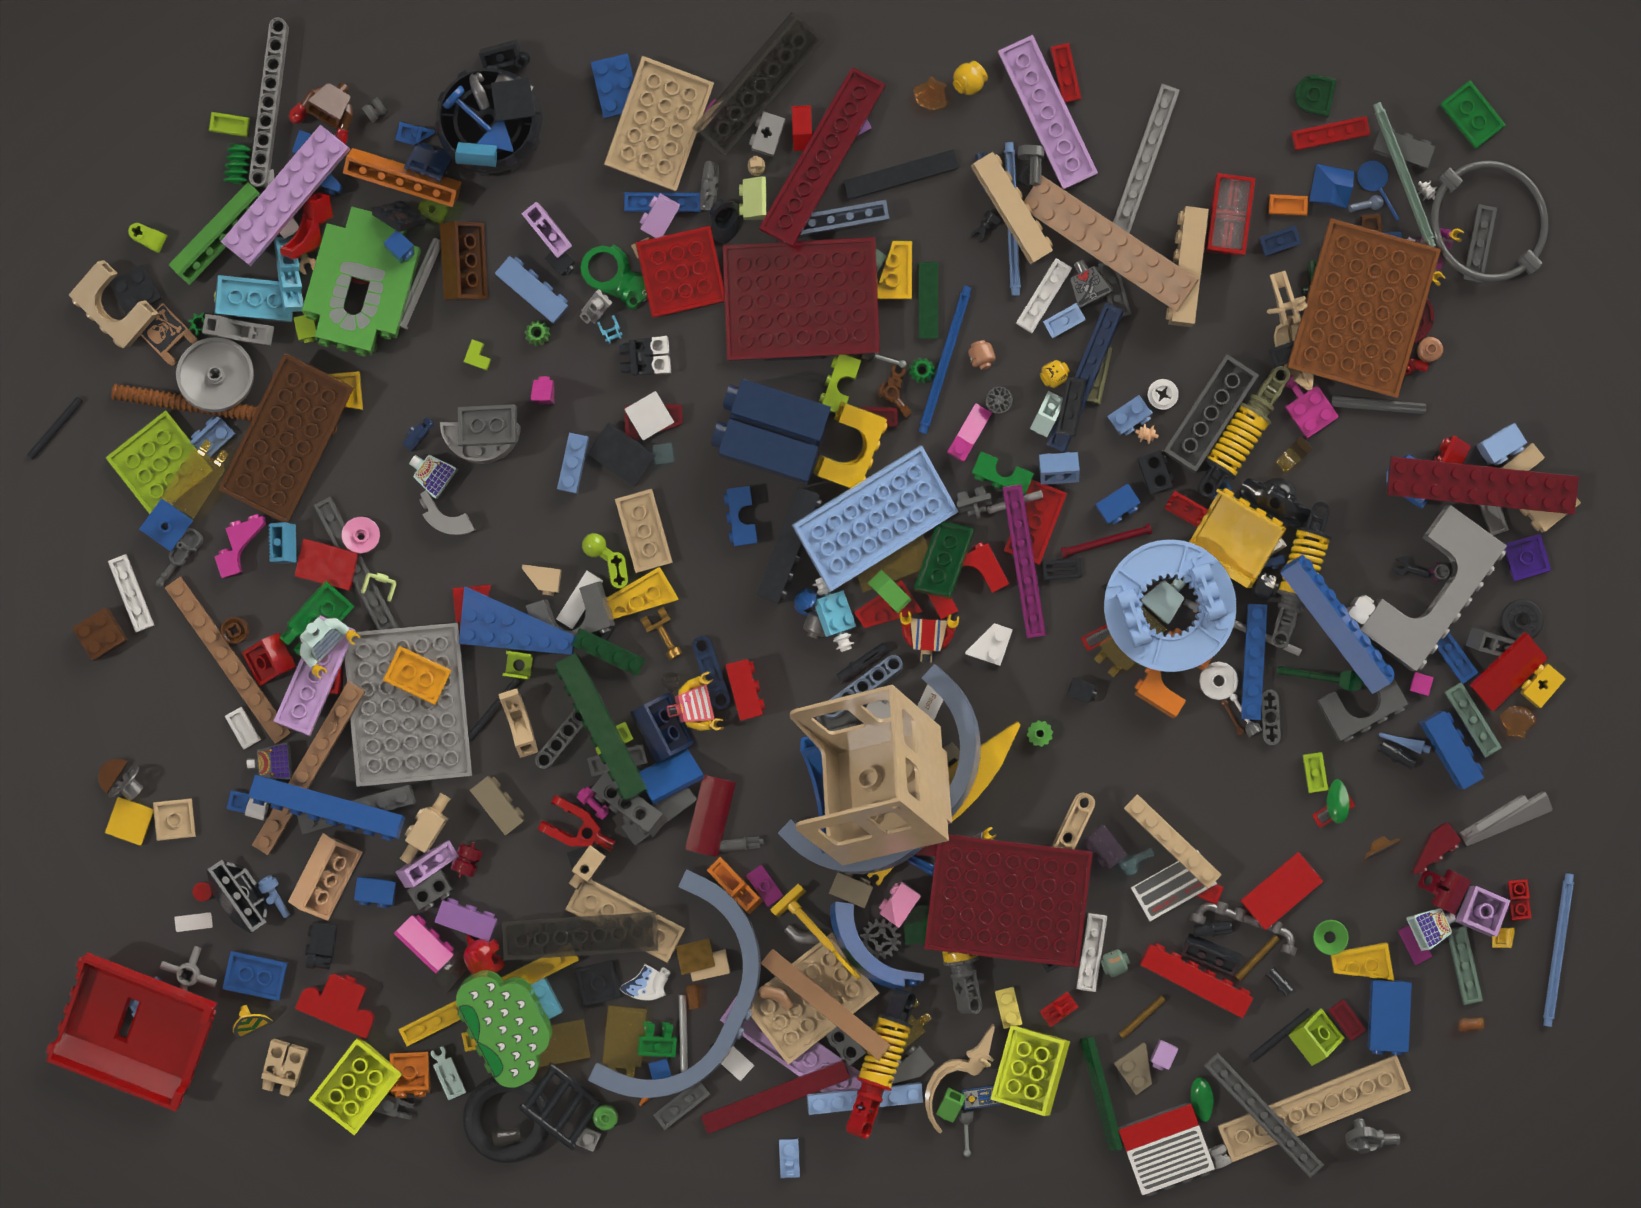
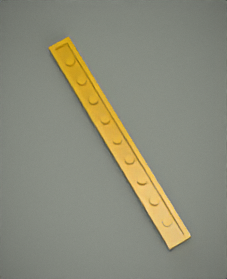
(448, 1014)

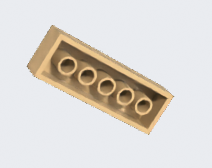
(1189, 258)

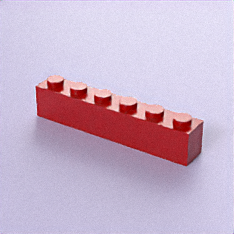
(1195, 980)

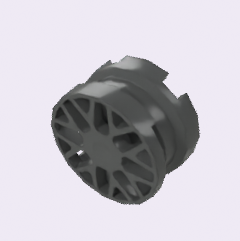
(999, 400)

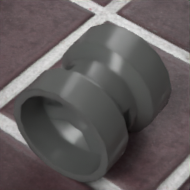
(374, 110)

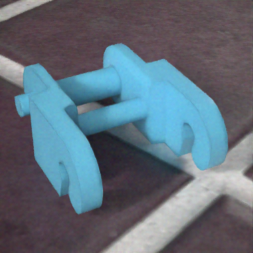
(604, 332)

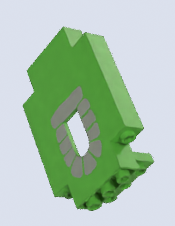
(359, 254)

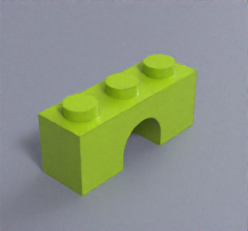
(844, 367)

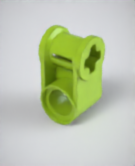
(150, 237)

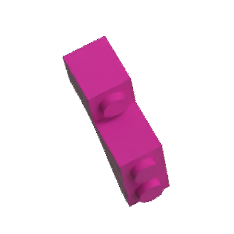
(239, 536)

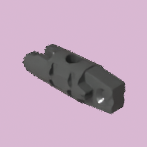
(709, 185)

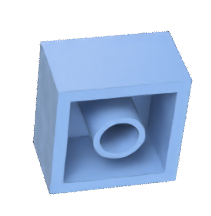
(1502, 443)

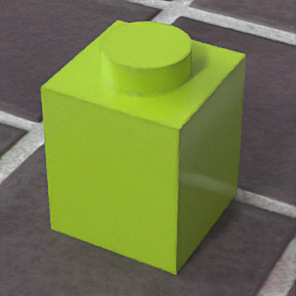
(305, 329)

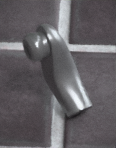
(478, 90)
(801, 937)

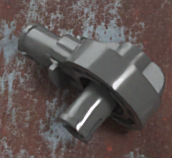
(1368, 1139)

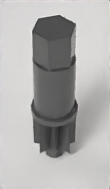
(741, 844)

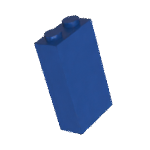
(1389, 1016)

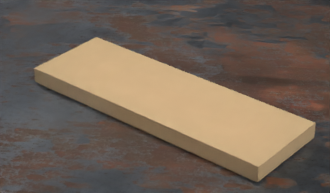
(597, 900)

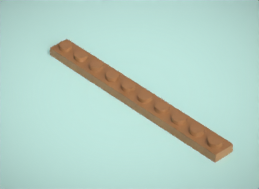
(227, 658)
(311, 762)

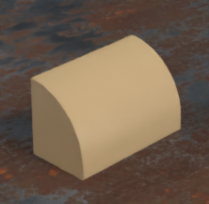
(721, 967)

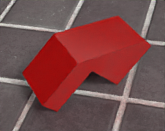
(801, 126)

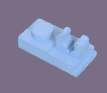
(1064, 320)
(789, 1158)

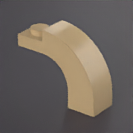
(519, 722)

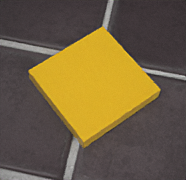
(129, 821)

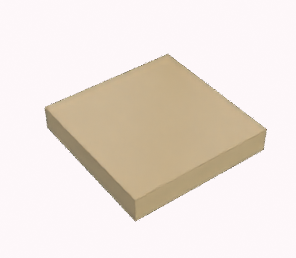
(174, 819)

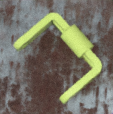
(382, 578)

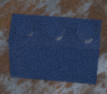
(661, 733)

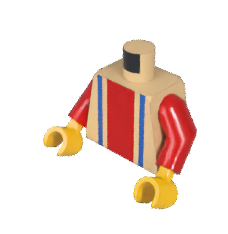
(928, 634)

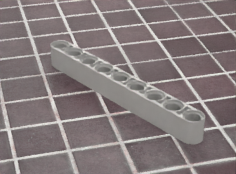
(266, 93)

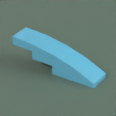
(288, 278)

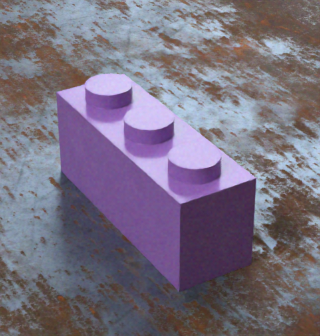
(466, 919)

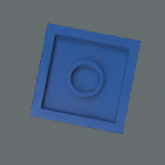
(166, 524)

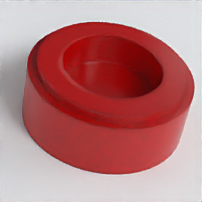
(202, 891)

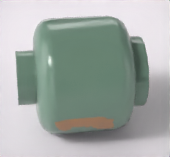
(1115, 963)

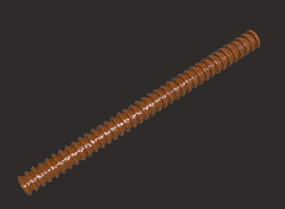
(177, 401)

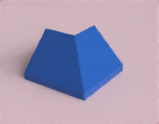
(1332, 186)

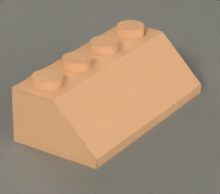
(325, 877)

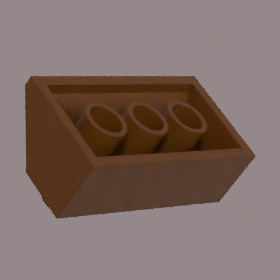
(463, 261)

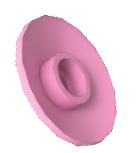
(360, 526)

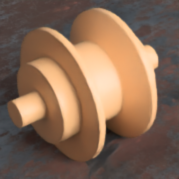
(1146, 433)

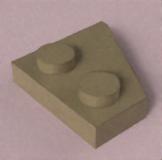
(1135, 1068)

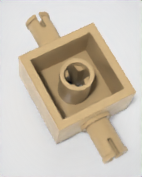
(426, 829)

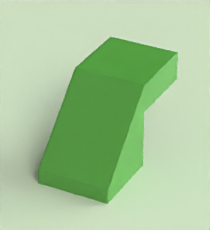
(889, 591)

